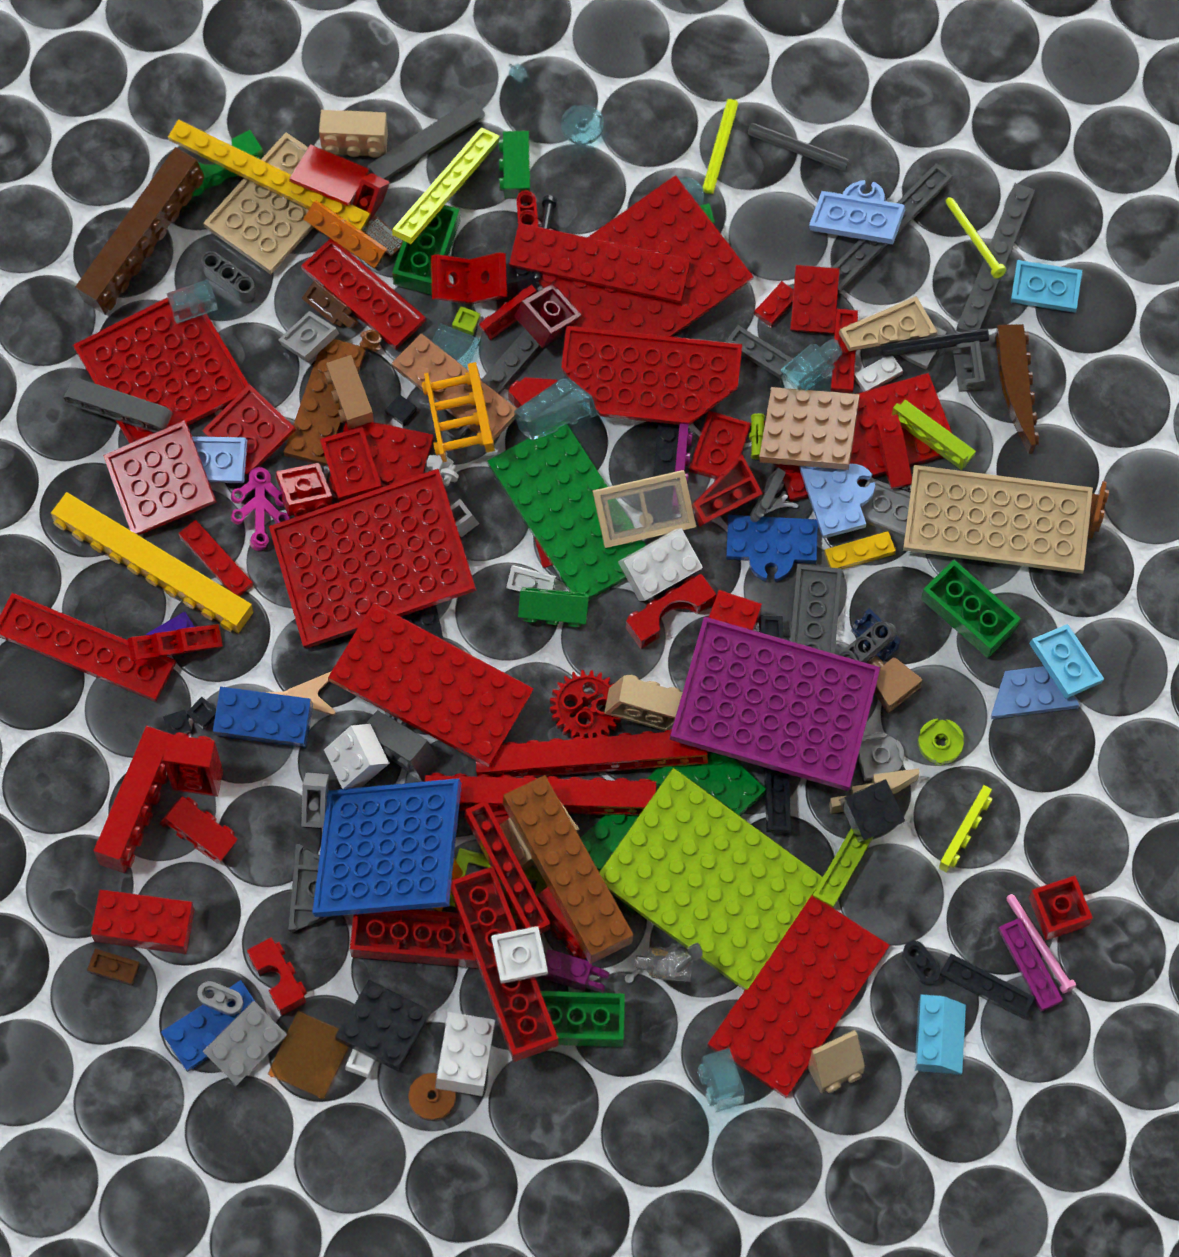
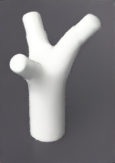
(780, 502)

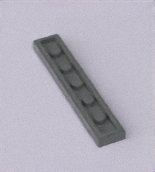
(427, 140)

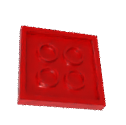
(255, 420)

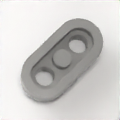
(221, 998)

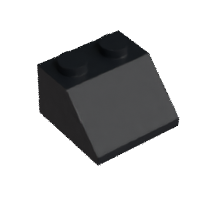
(516, 281)

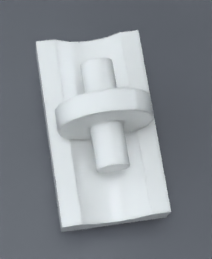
(446, 468)

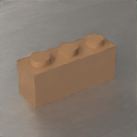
(348, 392)

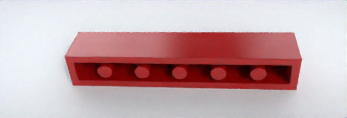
(507, 868)

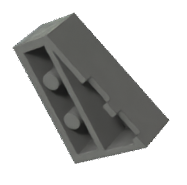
(404, 746)

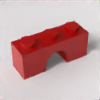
(268, 958)

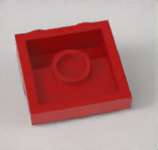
(303, 489)

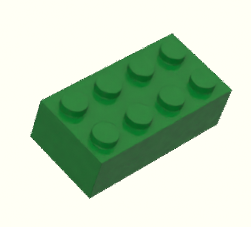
(414, 260)
(970, 608)
(586, 1017)

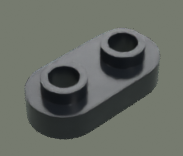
(921, 963)

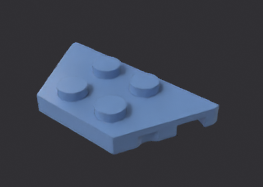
(1028, 693)

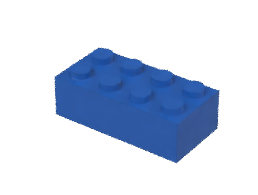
(263, 717)

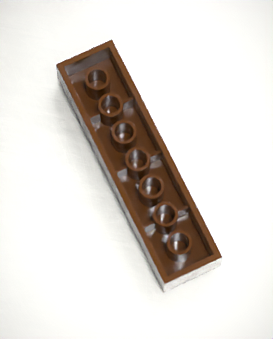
(140, 231)

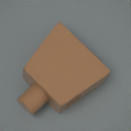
(894, 682)

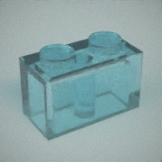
(192, 301)

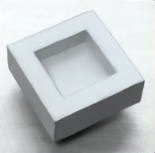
(359, 1063)

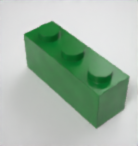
(514, 163)
(553, 606)

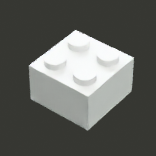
(356, 756)

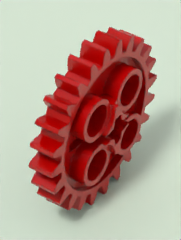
(573, 691)

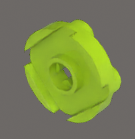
(943, 729)

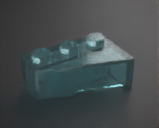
(554, 407)

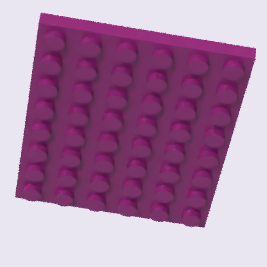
(775, 703)

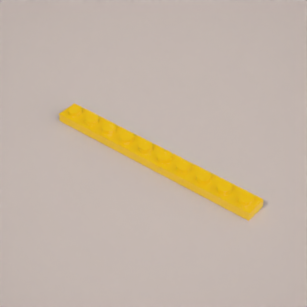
(258, 171)

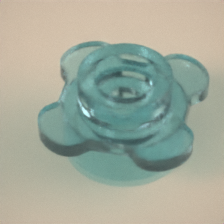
(518, 72)

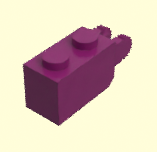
(572, 971)

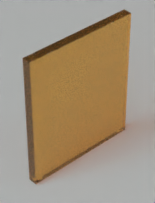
(309, 1055)

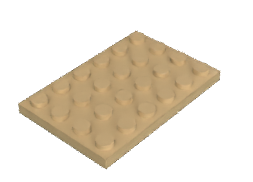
(260, 221)

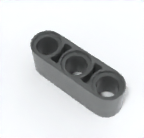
(233, 285)
(877, 643)

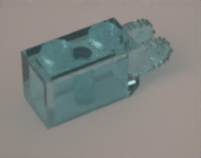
(812, 365)

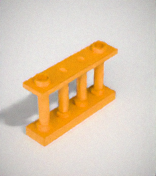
(478, 418)

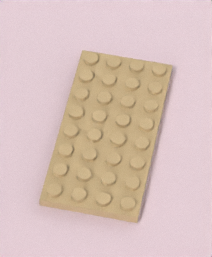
(998, 519)

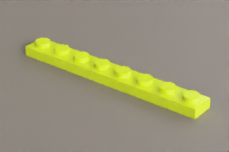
(445, 185)

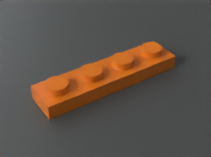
(345, 234)

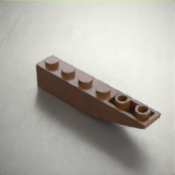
(1016, 381)

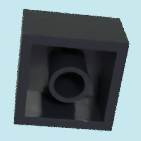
(872, 810)

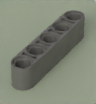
(117, 405)

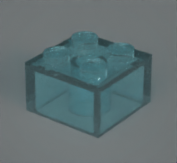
(722, 1080)

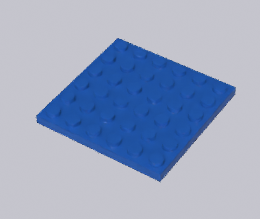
(387, 848)

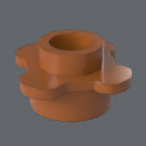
(370, 340)

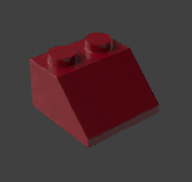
(546, 315)

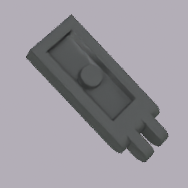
(766, 500)

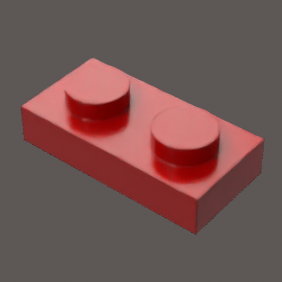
(775, 304)

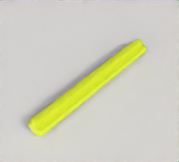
(720, 146)

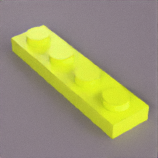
(971, 821)

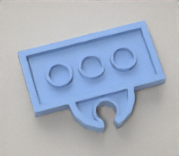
(858, 214)
(837, 497)

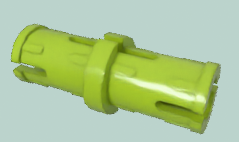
(756, 434)

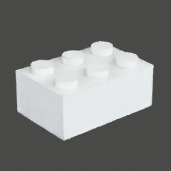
(660, 564)
(465, 1054)

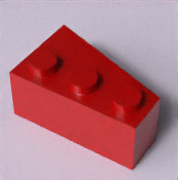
(729, 491)
(199, 829)

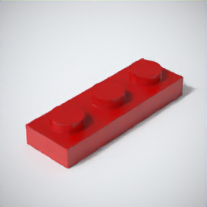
(504, 316)

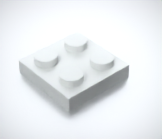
(519, 954)

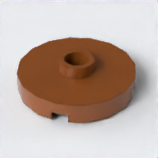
(430, 1108)

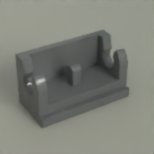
(969, 367)

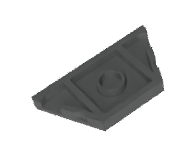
(303, 889)

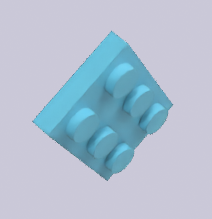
(1046, 286)
(1066, 661)

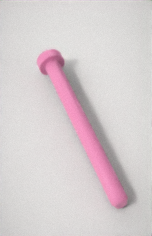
(1067, 985)

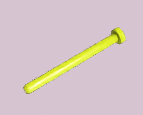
(998, 270)

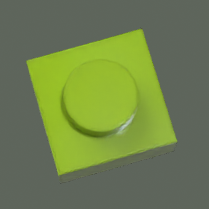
(466, 320)

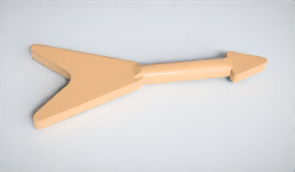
(310, 690)

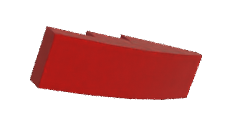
(175, 642)

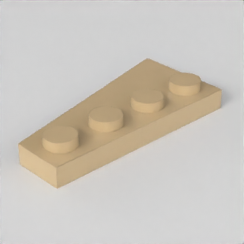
(895, 324)

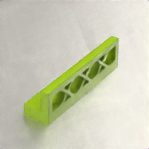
(933, 434)

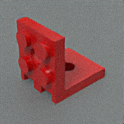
(469, 278)

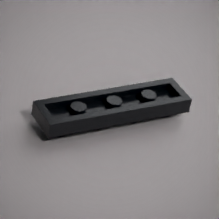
(987, 986)

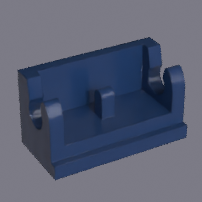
(865, 623)

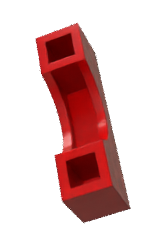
(692, 595)

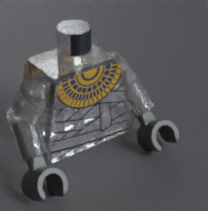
(669, 962)

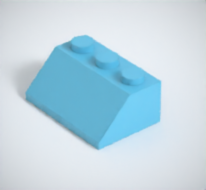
(940, 1035)

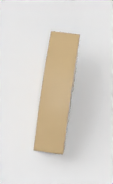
(896, 780)

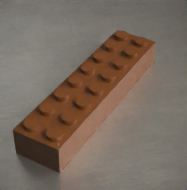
(567, 869)

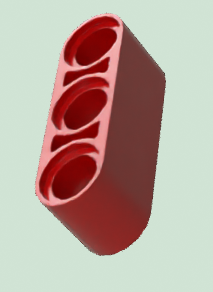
(527, 213)

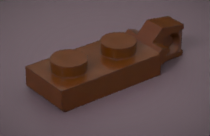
(329, 305)

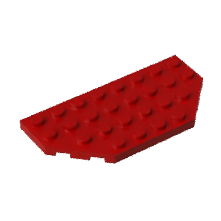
(650, 374)

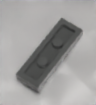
(759, 351)

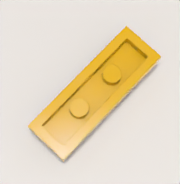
(860, 551)

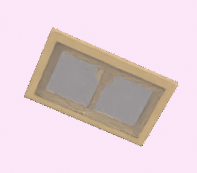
(644, 508)

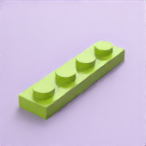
(841, 869)

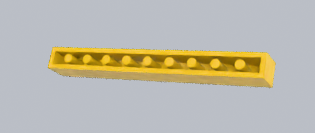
(152, 562)

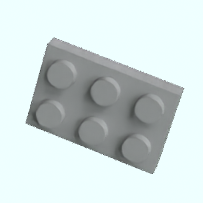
(244, 1042)

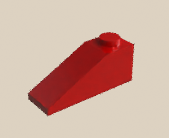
(893, 451)

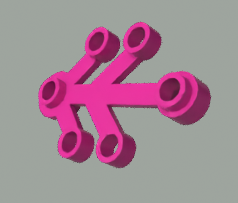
(258, 503)

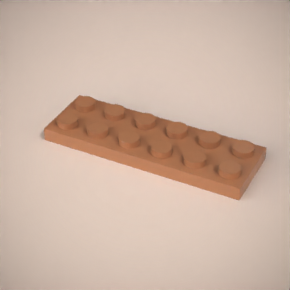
(426, 357)

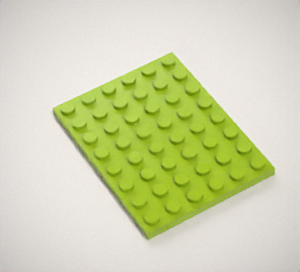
(709, 879)

